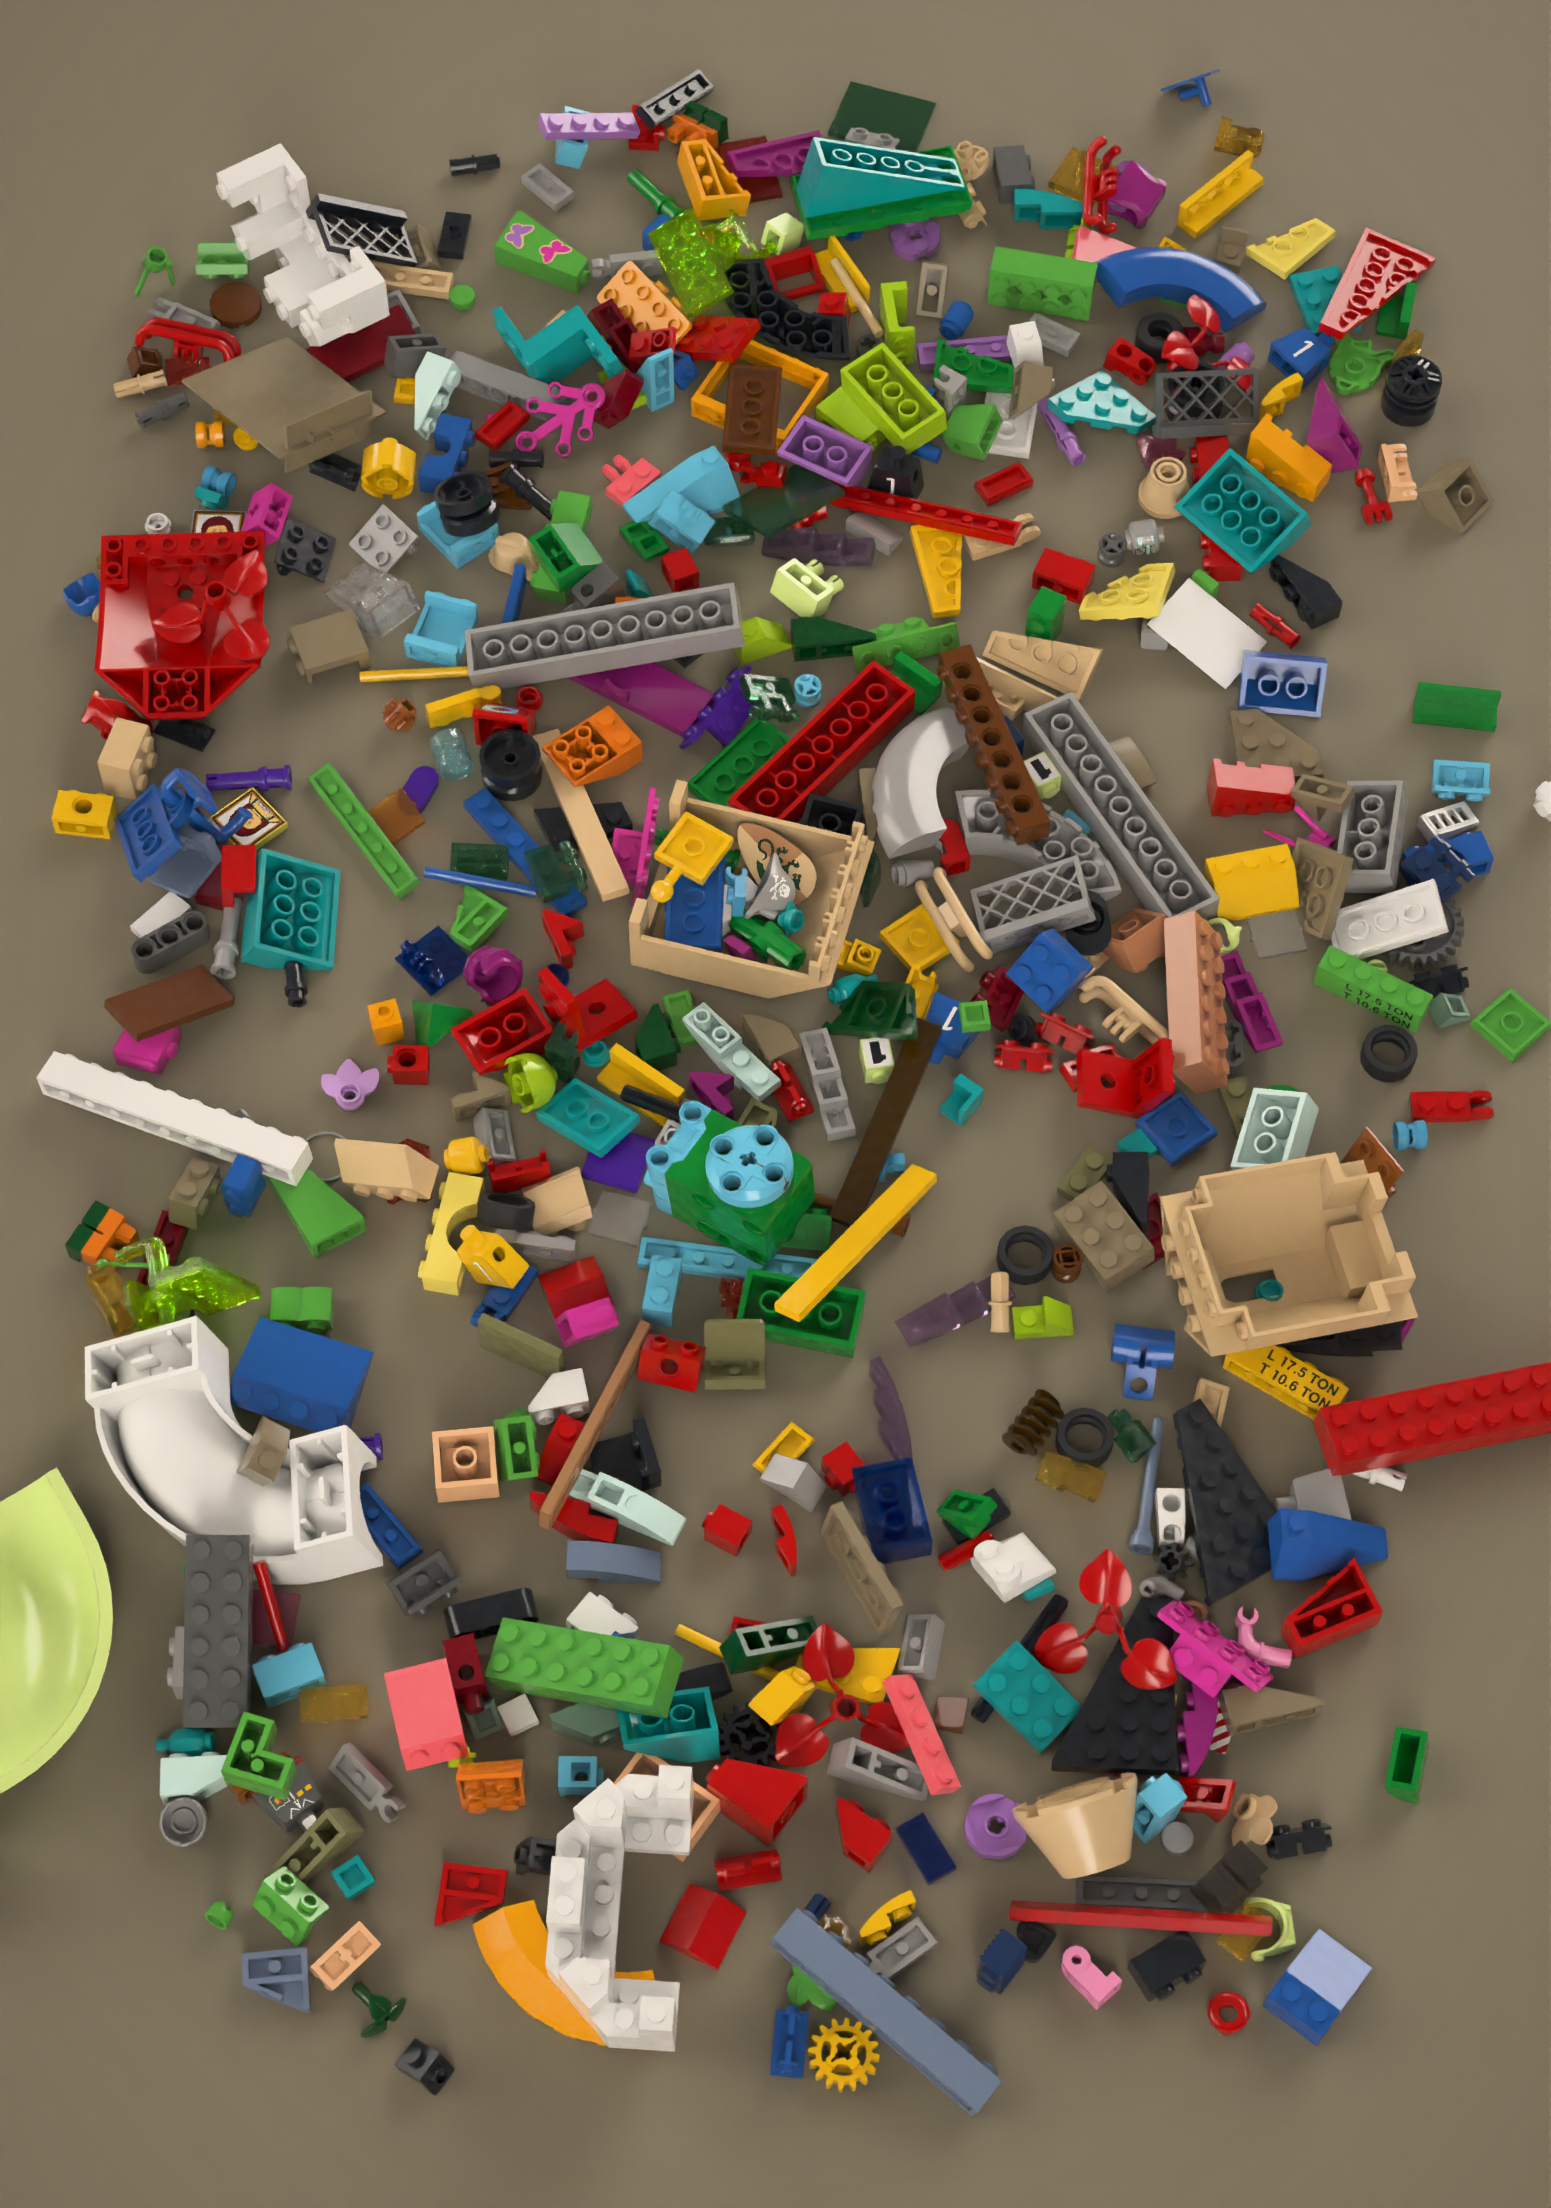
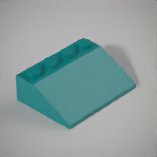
(1243, 512)
(291, 913)

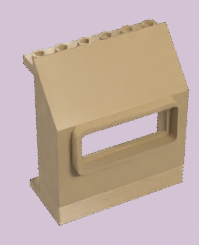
(828, 911)

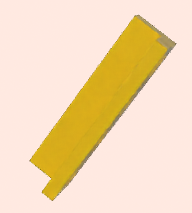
(1219, 196)

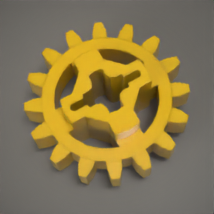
(854, 2045)

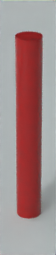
(271, 1606)

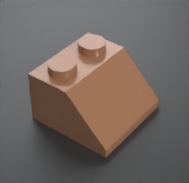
(1137, 940)

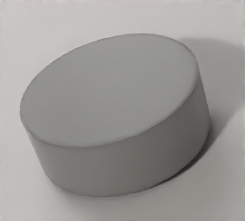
(1177, 1838)

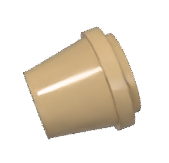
(1163, 488)

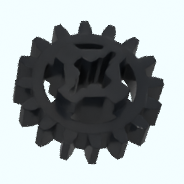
(739, 1732)

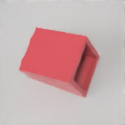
(426, 1714)

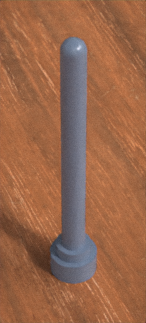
(1141, 1540)

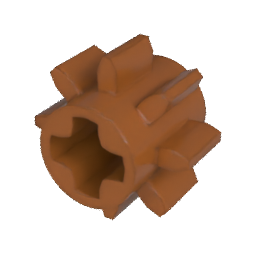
(399, 714)

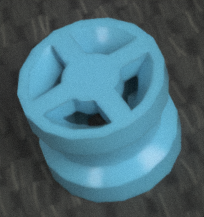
(805, 684)

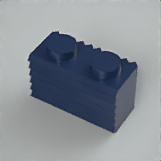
(1000, 1962)

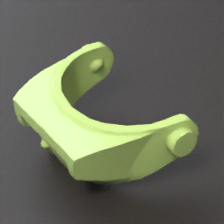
(1283, 1914)

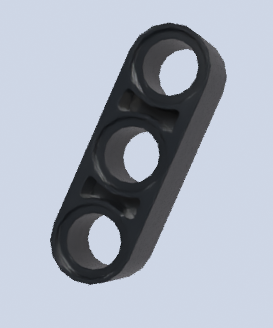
(485, 1614)

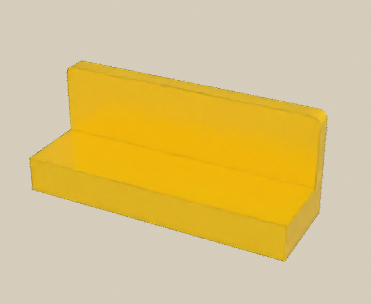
(831, 279)
(630, 1070)

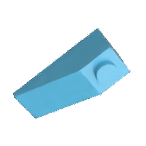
(658, 379)

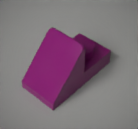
(712, 1091)

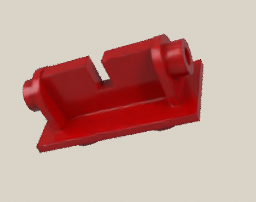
(1054, 1028)
(1035, 1056)
(790, 1094)
(748, 1870)

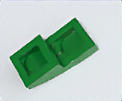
(643, 540)

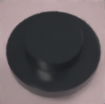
(1022, 1029)

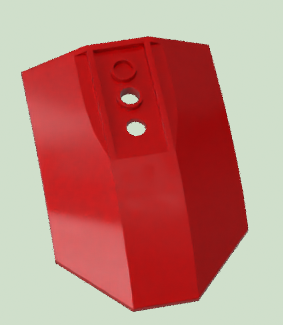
(142, 581)

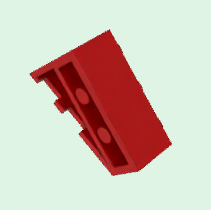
(1249, 789)
(1332, 1613)

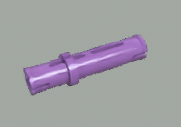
(1065, 438)

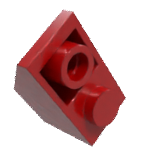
(650, 343)
(861, 1836)

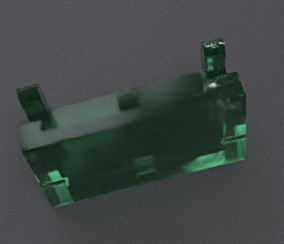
(480, 860)
(561, 1055)

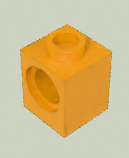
(386, 1022)

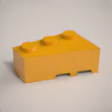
(709, 183)
(1286, 461)

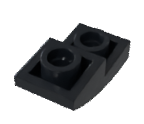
(710, 1675)

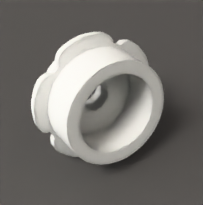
(158, 520)

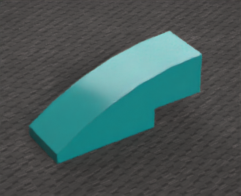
(1049, 209)

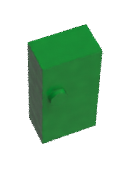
(827, 1328)

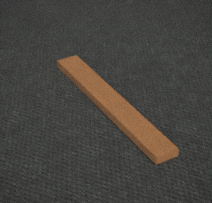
(593, 1427)

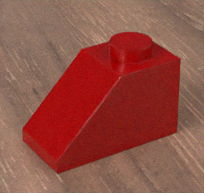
(558, 1447)

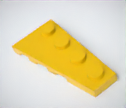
(940, 567)

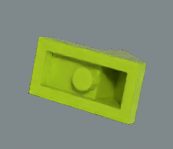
(1044, 1320)

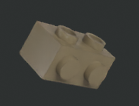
(194, 1193)

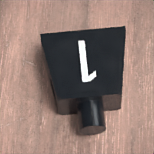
(897, 473)

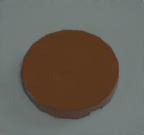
(235, 305)

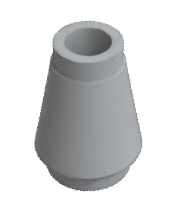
(909, 871)

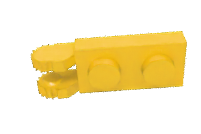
(460, 705)

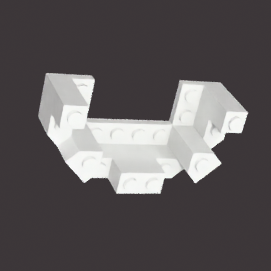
(313, 285)
(585, 1903)

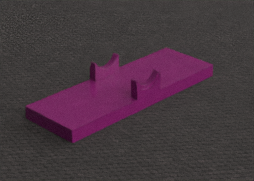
(651, 694)

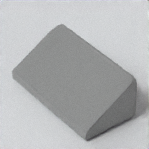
(865, 526)
(494, 1130)
(921, 1646)

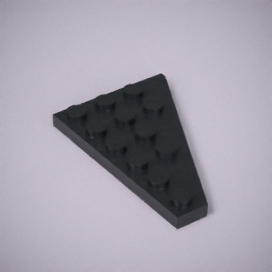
(1225, 1505)
(1122, 1724)

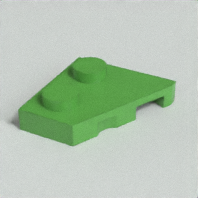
(476, 919)

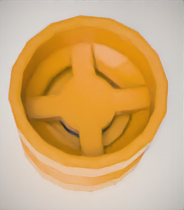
(216, 434)

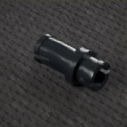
(295, 987)

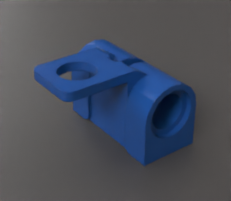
(1142, 1351)

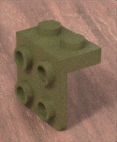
(734, 1354)

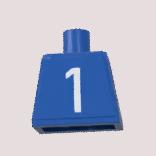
(1301, 353)
(952, 1040)

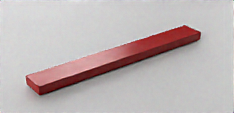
(929, 514)
(1140, 1918)

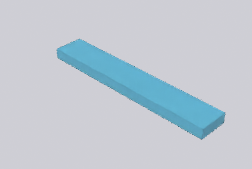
(717, 1260)

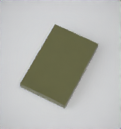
(519, 1346)

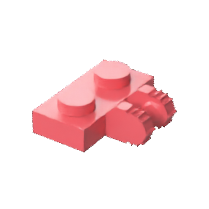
(632, 481)

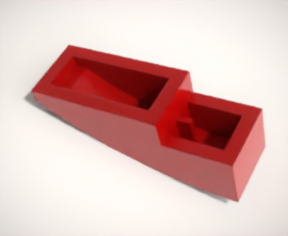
(577, 1520)

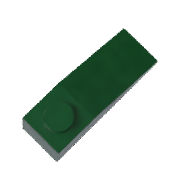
(823, 639)
(766, 1644)

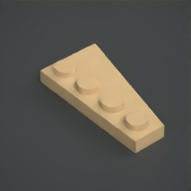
(1050, 662)

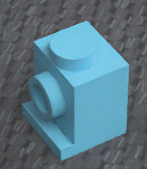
(573, 1766)

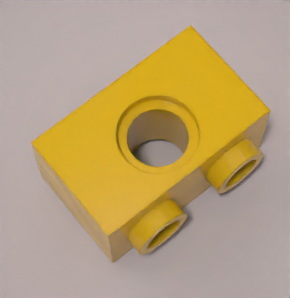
(70, 819)

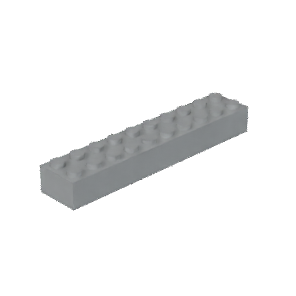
(605, 637)
(1118, 810)

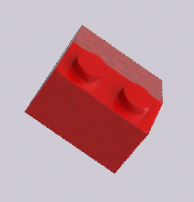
(502, 1032)

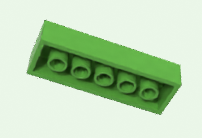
(584, 1667)

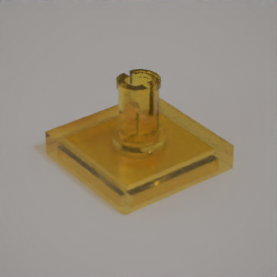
(1070, 175)

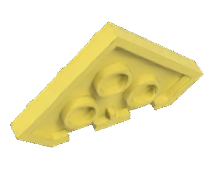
(1132, 597)

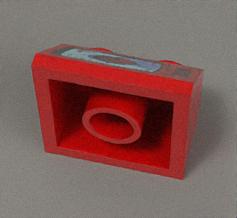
(494, 717)

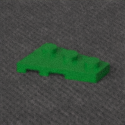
(981, 372)

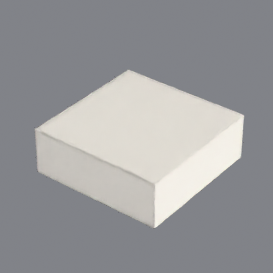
(518, 1715)

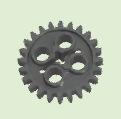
(1433, 947)

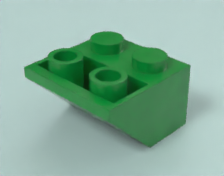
(564, 554)

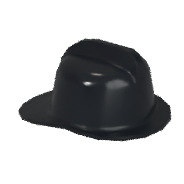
(1095, 935)

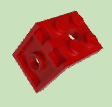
(578, 1010)
(1134, 1084)

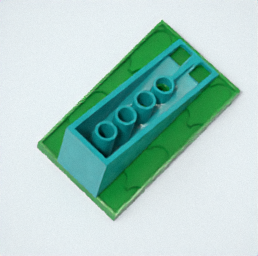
(868, 187)

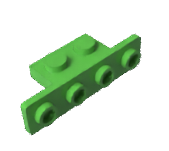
(911, 637)

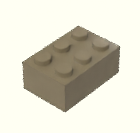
(1106, 1236)

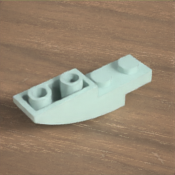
(728, 1052)
(629, 1506)

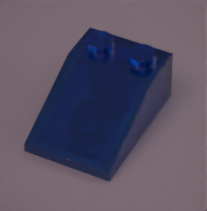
(892, 1510)

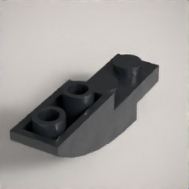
(1352, 1343)

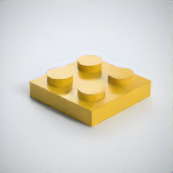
(915, 939)

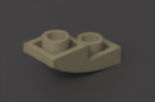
(1134, 761)

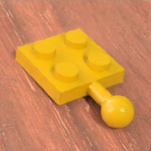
(690, 850)

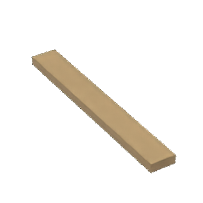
(585, 827)

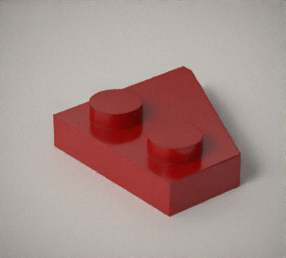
(468, 1891)

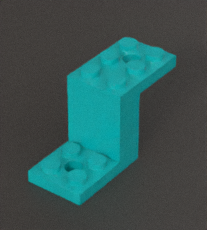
(558, 347)

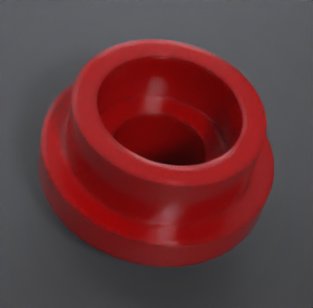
(529, 693)

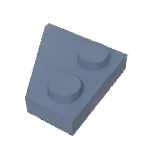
(279, 1976)

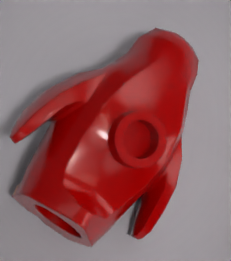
(103, 712)

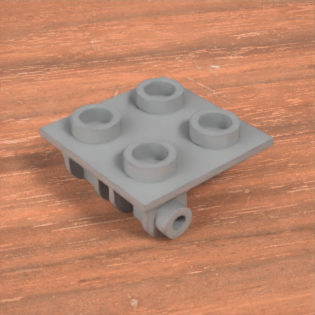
(384, 540)

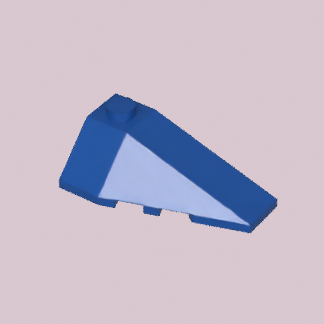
(1317, 1544)

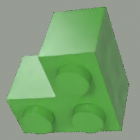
(252, 1763)

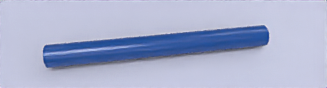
(479, 881)

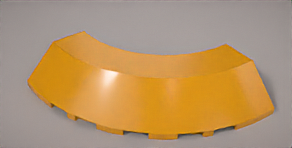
(515, 1951)

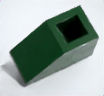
(654, 1040)

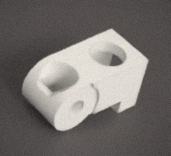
(1170, 1516)

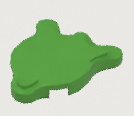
(1356, 366)

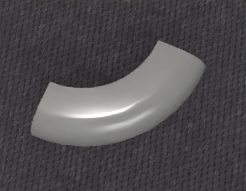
(908, 781)

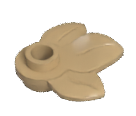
(1253, 1819)

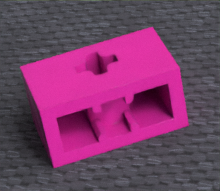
(268, 512)

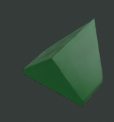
(435, 1020)

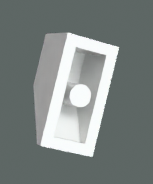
(1024, 344)

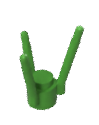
(155, 262)

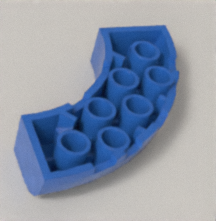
(1177, 276)

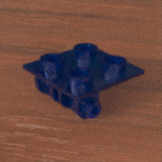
(432, 960)

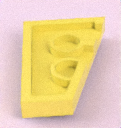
(1293, 249)

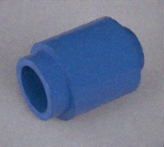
(956, 320)

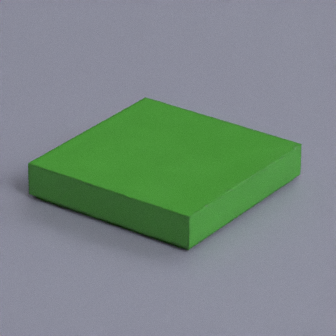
(1511, 1024)

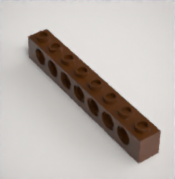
(974, 686)

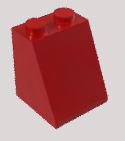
(757, 1796)

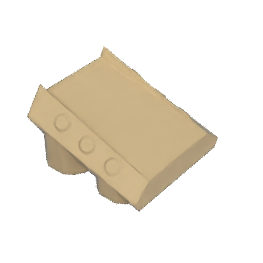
(559, 1203)

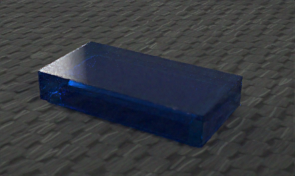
(925, 1849)

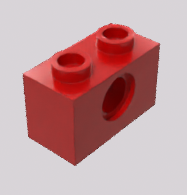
(657, 1369)

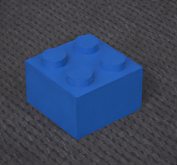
(1049, 970)

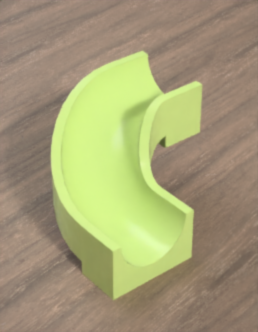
(51, 1623)

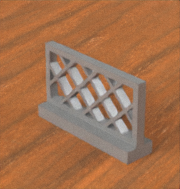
(1060, 917)

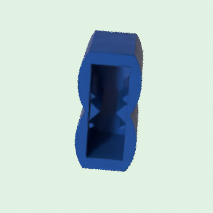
(243, 1186)

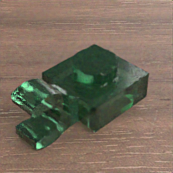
(1132, 1437)

